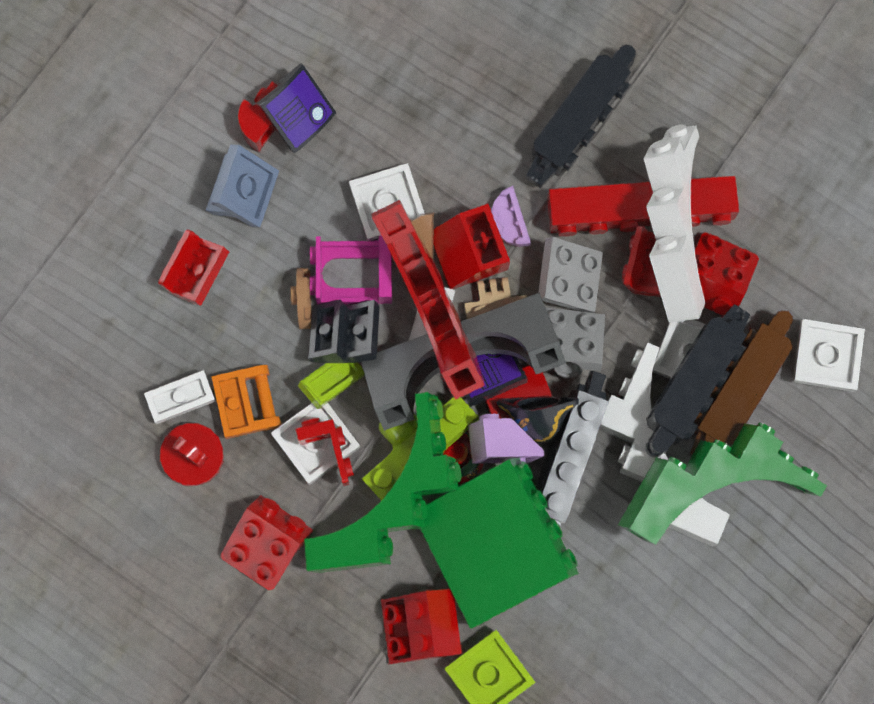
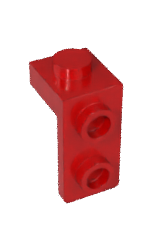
(314, 430)

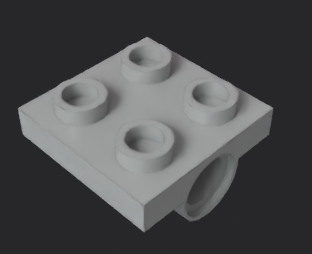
(570, 275)
(580, 340)

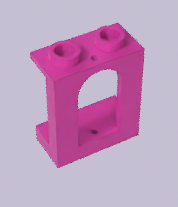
(331, 250)

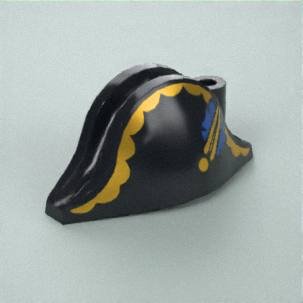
(538, 415)

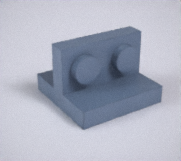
(242, 187)

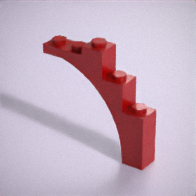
(451, 346)

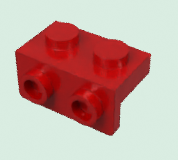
(193, 268)
(639, 273)

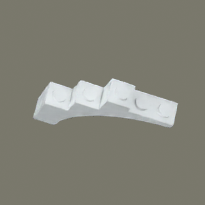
(669, 211)
(627, 421)

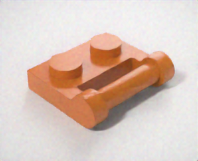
(235, 403)

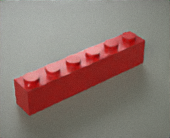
(625, 206)

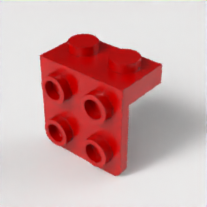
(723, 272)
(265, 542)

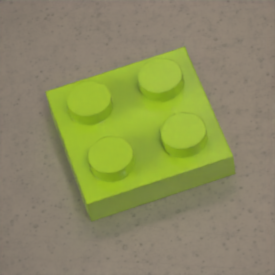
(490, 672)

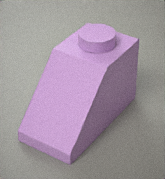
(501, 439)

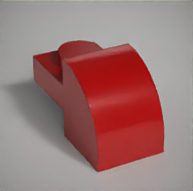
(253, 122)

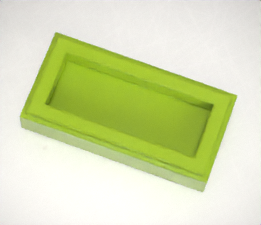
(330, 381)

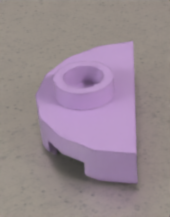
(510, 219)

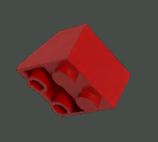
(470, 247)
(421, 626)

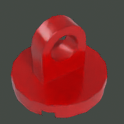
(191, 454)

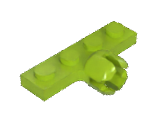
(455, 422)

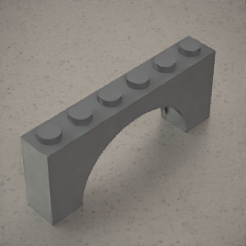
(512, 329)

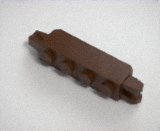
(746, 383)

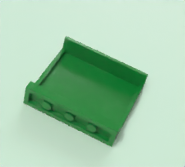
(497, 542)

